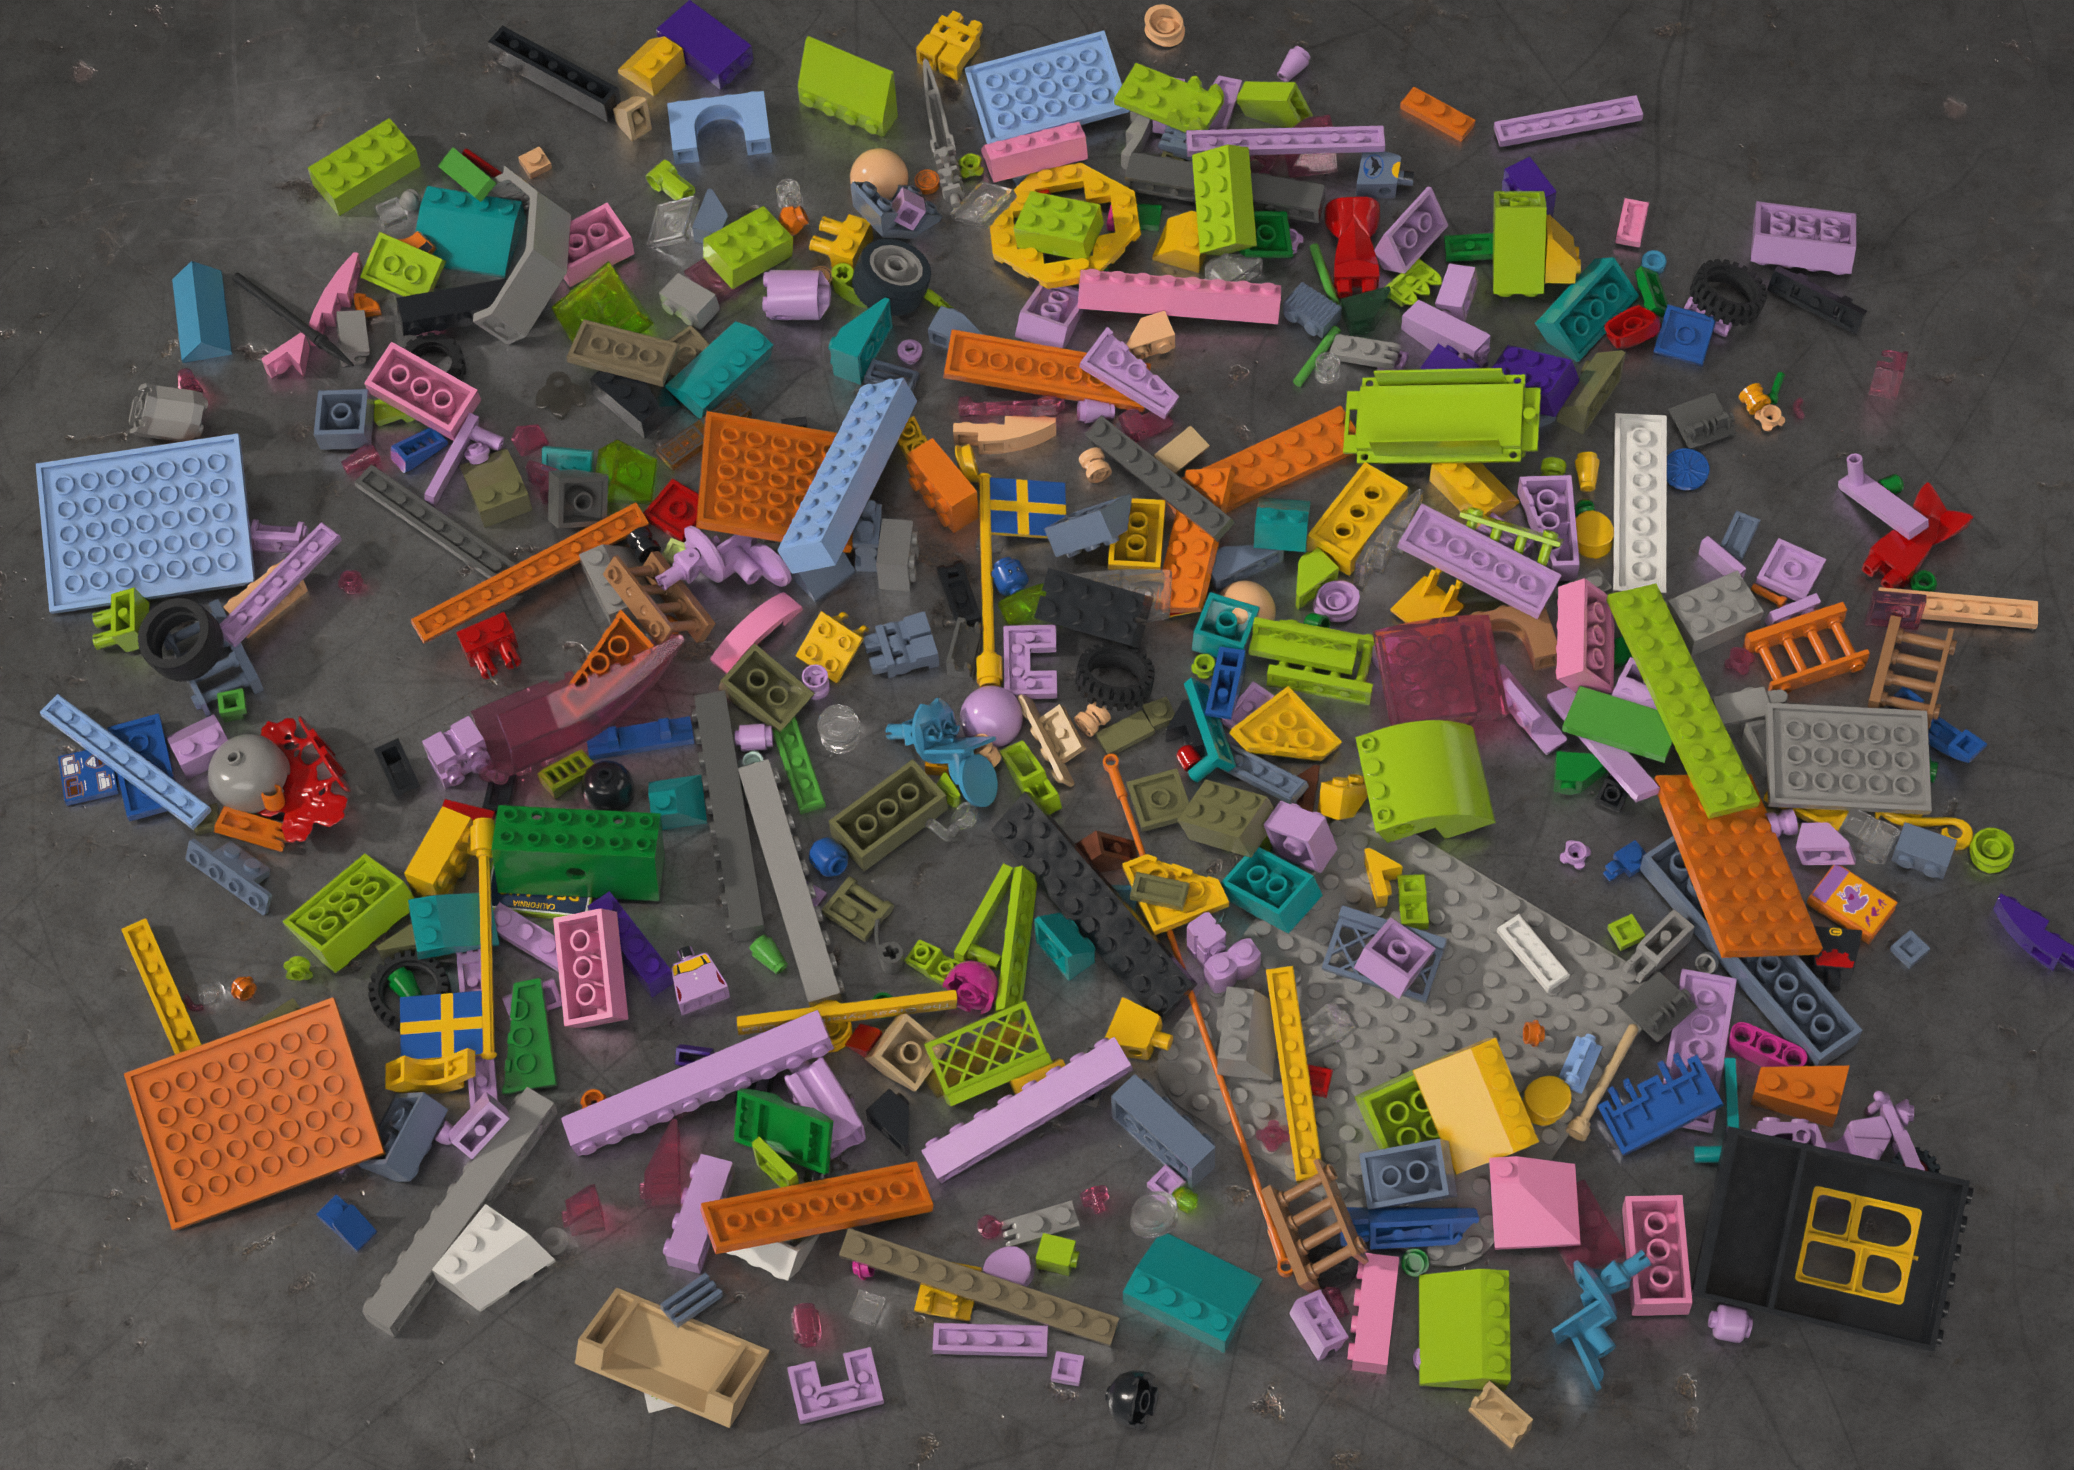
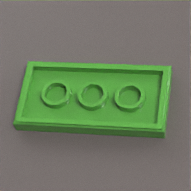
(1618, 724)

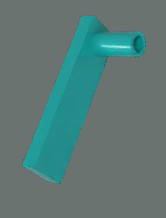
(1212, 734)
(1711, 1154)

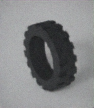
(441, 344)

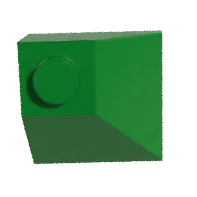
(1272, 236)

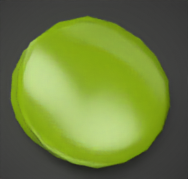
(1991, 850)

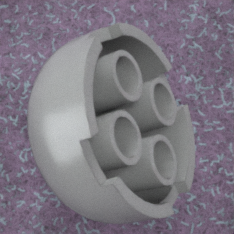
(245, 769)

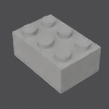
(1715, 613)

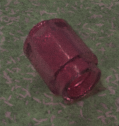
(806, 1325)

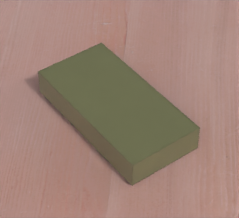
(1125, 733)
(1159, 891)

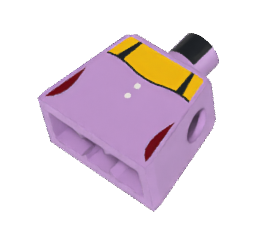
(697, 981)

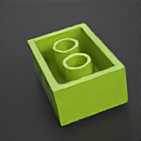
(1058, 225)
(747, 247)

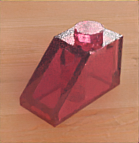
(584, 1212)

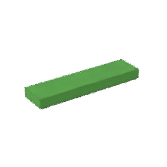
(467, 174)
(799, 768)

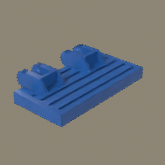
(1661, 1106)

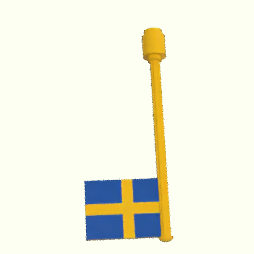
(1016, 510)
(456, 1021)

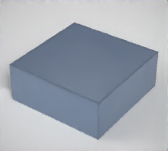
(1910, 949)

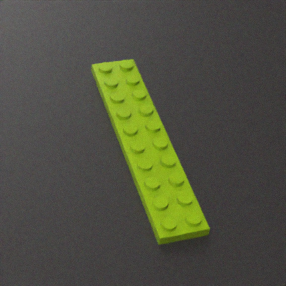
(1683, 701)

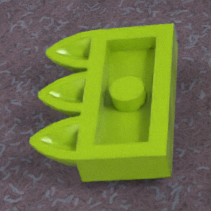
(1413, 283)

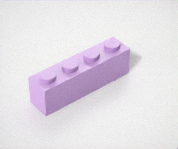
(690, 1237)

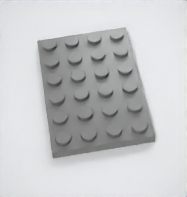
(1848, 758)

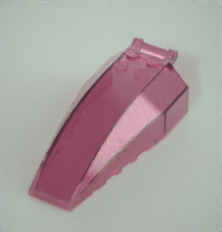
(557, 716)

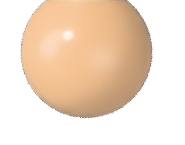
(882, 169)
(1253, 594)

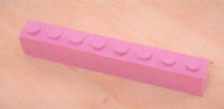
(1179, 296)

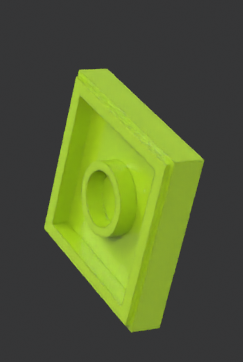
(773, 1164)

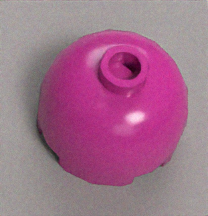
(974, 986)

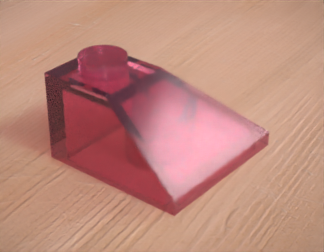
(1312, 164)

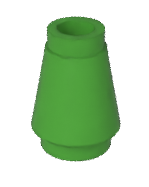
(767, 952)

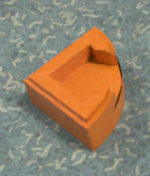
(367, 304)

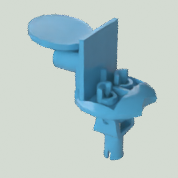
(936, 741)
(1588, 1325)

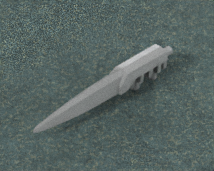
(942, 142)

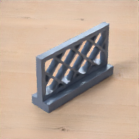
(1370, 925)

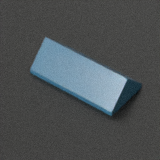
(201, 313)

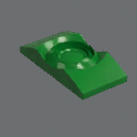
(791, 1130)

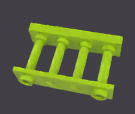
(1547, 538)
(1327, 685)

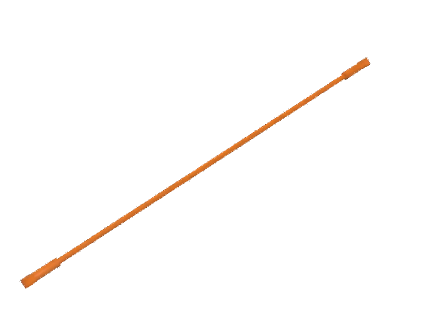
(1272, 1232)

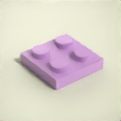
(1790, 570)

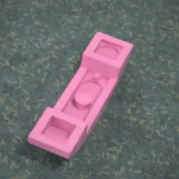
(754, 629)

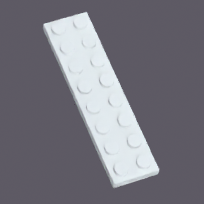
(1639, 501)

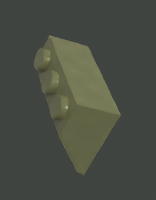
(1595, 386)

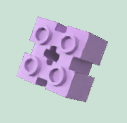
(456, 752)

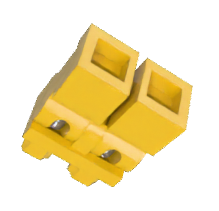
(950, 44)

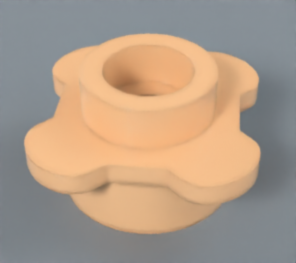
(1770, 411)

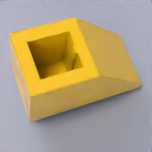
(1342, 796)

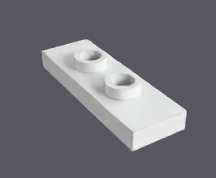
(1533, 953)

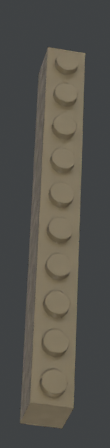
(979, 1287)

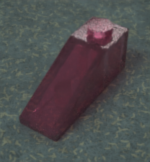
(663, 1172)

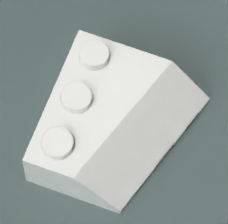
(490, 1259)

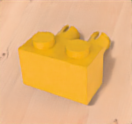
(851, 239)

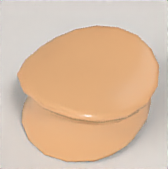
(1164, 25)

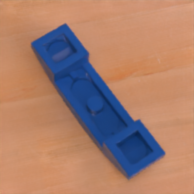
(1945, 737)

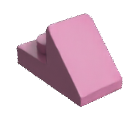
(293, 352)

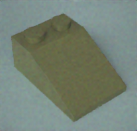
(496, 488)
(765, 689)

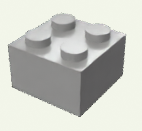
(897, 555)

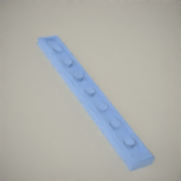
(125, 761)

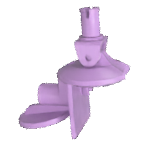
(723, 559)

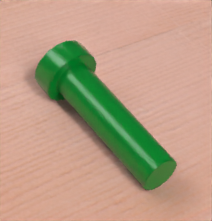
(1776, 388)

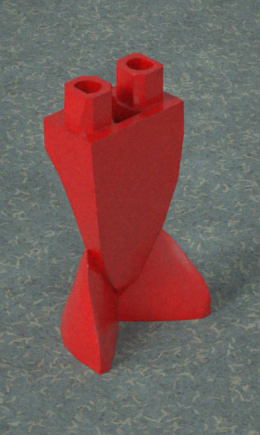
(1354, 223)
(1901, 558)

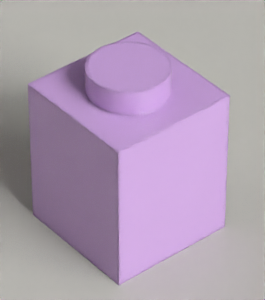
(909, 208)

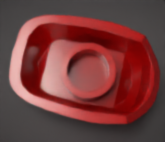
(1632, 327)

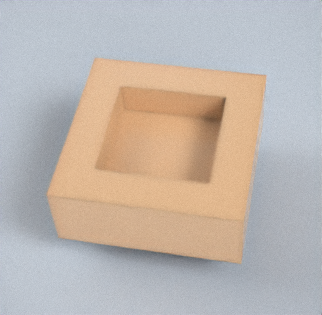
(535, 162)

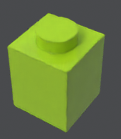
(1057, 1254)

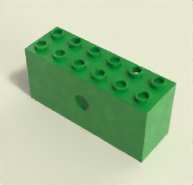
(578, 852)

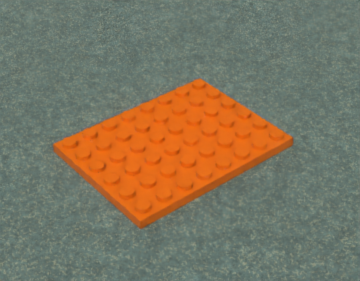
(254, 1114)

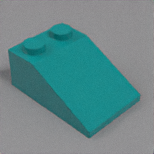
(860, 342)
(1281, 524)
(447, 924)

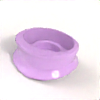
(1337, 601)
(1011, 1265)

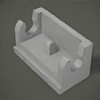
(352, 335)

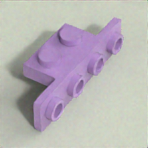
(1530, 714)

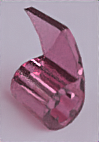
(1142, 427)

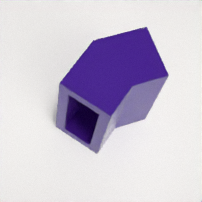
(690, 1050)

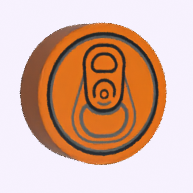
(927, 181)

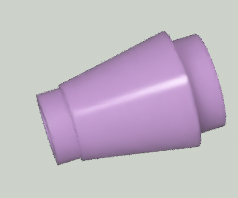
(1294, 63)
(1091, 410)

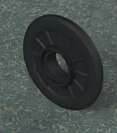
(1341, 1273)

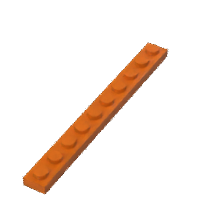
(526, 574)

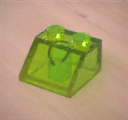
(628, 471)

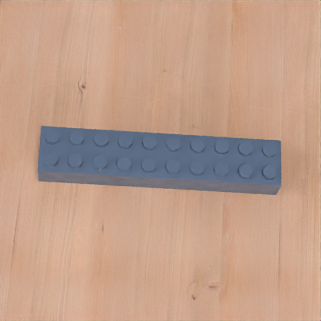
(1776, 984)

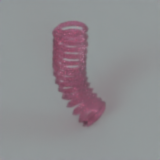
(1798, 414)
(190, 1004)

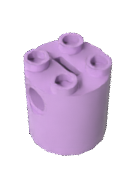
(796, 294)

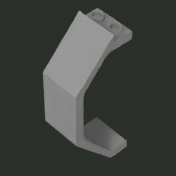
(538, 269)

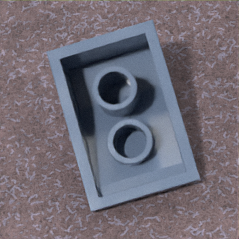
(1408, 1174)

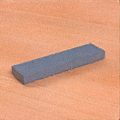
(1266, 776)

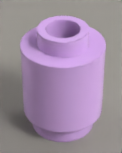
(754, 737)

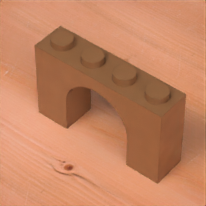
(1534, 633)

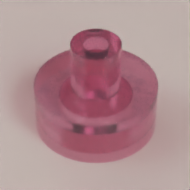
(1095, 1197)

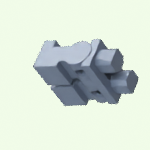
(867, 536)
(902, 646)

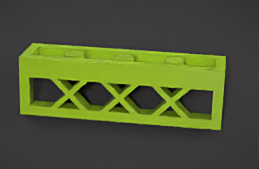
(1303, 647)

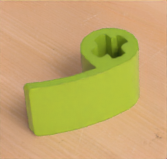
(842, 284)

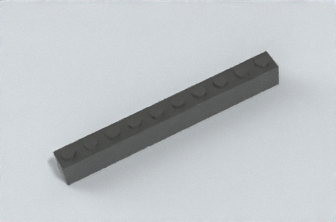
(729, 816)

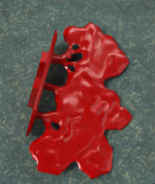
(301, 789)

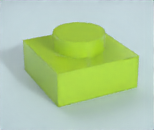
(1626, 932)

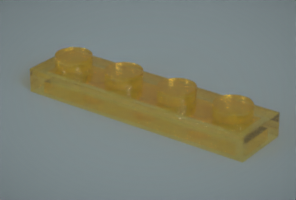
(977, 1065)

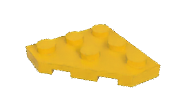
(1286, 729)
(1203, 895)

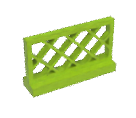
(990, 1077)

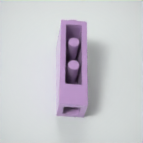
(1434, 326)

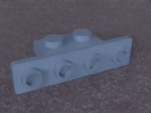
(234, 871)

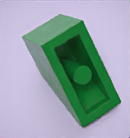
(1576, 772)

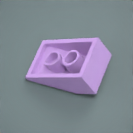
(1049, 316)

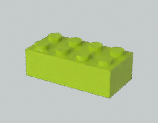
(364, 166)
(1224, 200)

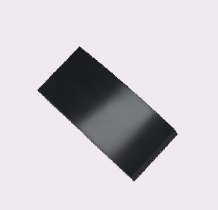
(1612, 795)

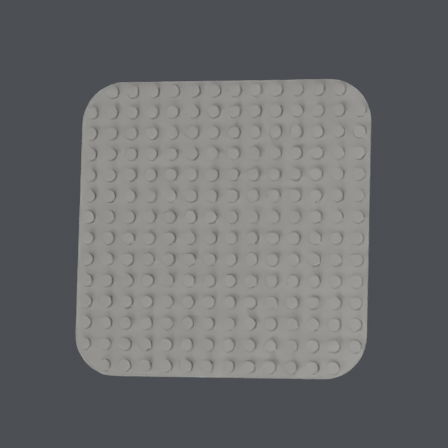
(1474, 996)

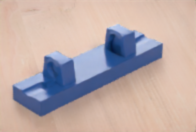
(641, 738)

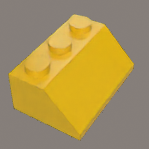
(1472, 486)

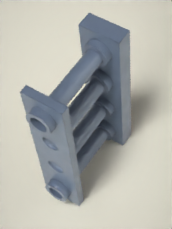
(236, 658)

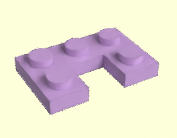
(1018, 677)
(820, 1402)

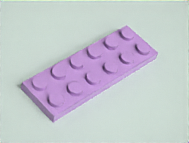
(1479, 561)
(1703, 1031)

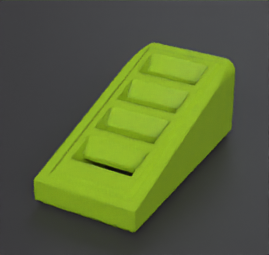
(564, 784)

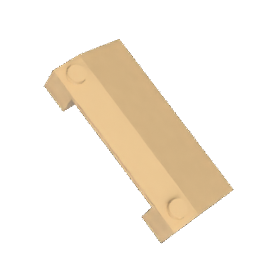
(683, 1365)

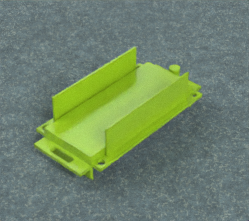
(1443, 417)

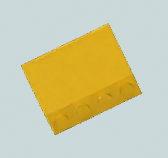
(1475, 1105)

